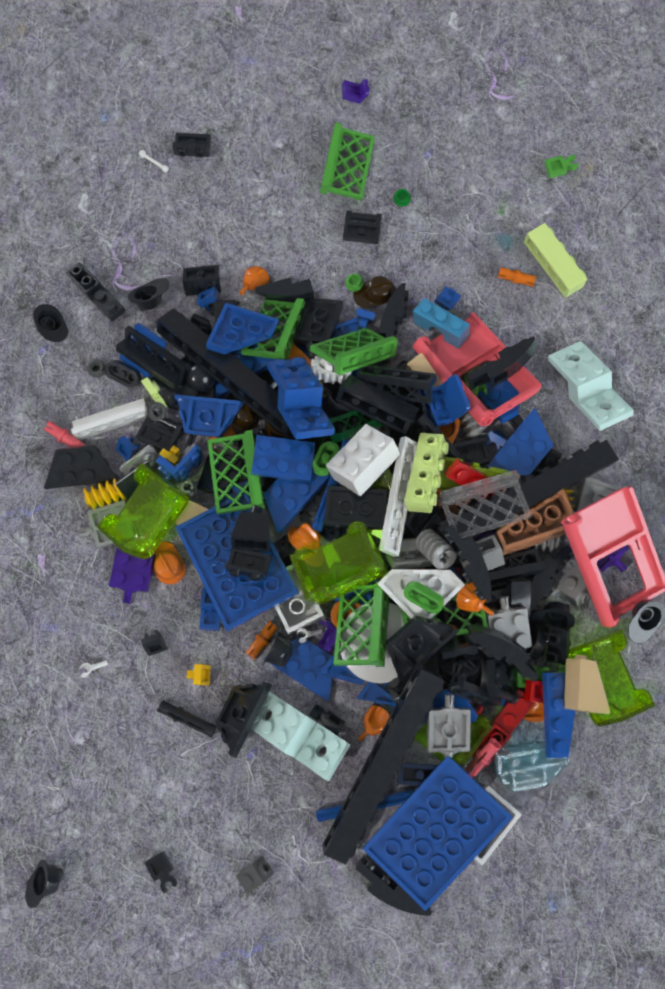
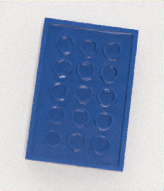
(234, 598)
(437, 832)

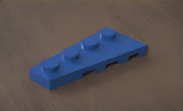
(557, 720)

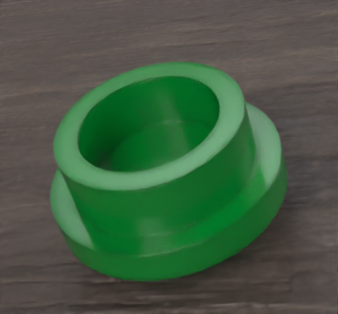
(402, 197)

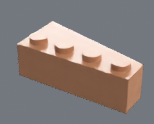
(541, 527)

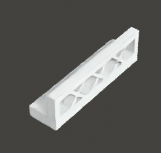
(109, 419)

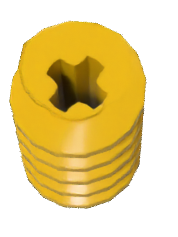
(102, 495)

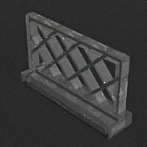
(483, 487)

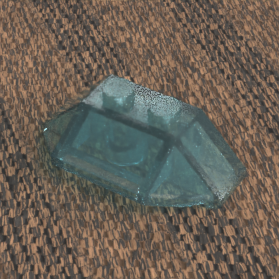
(526, 766)

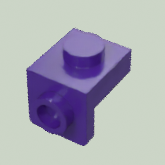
(355, 92)
(328, 639)

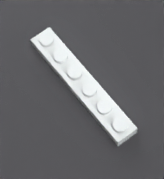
(396, 508)

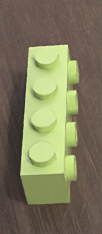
(555, 260)
(426, 472)

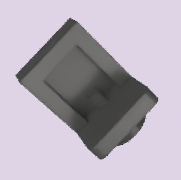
(254, 874)

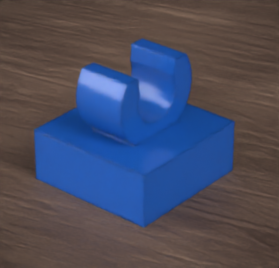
(207, 297)
(448, 298)
(365, 317)
(496, 437)
(126, 447)

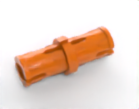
(517, 276)
(261, 640)

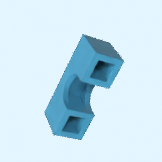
(453, 328)

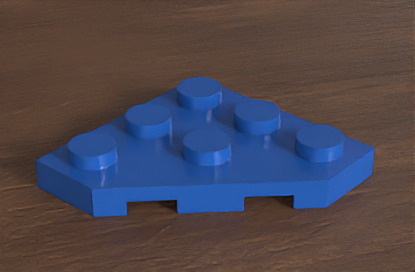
(239, 329)
(499, 395)

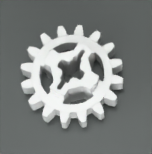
(326, 371)

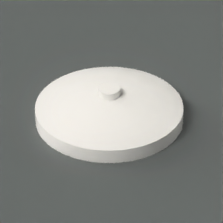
(371, 672)

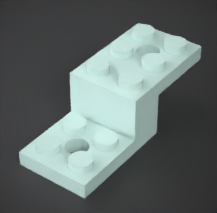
(590, 385)
(300, 736)

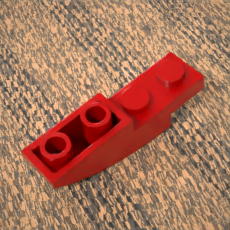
(465, 473)
(506, 721)

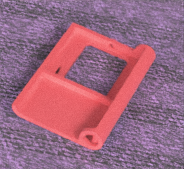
(478, 348)
(604, 529)

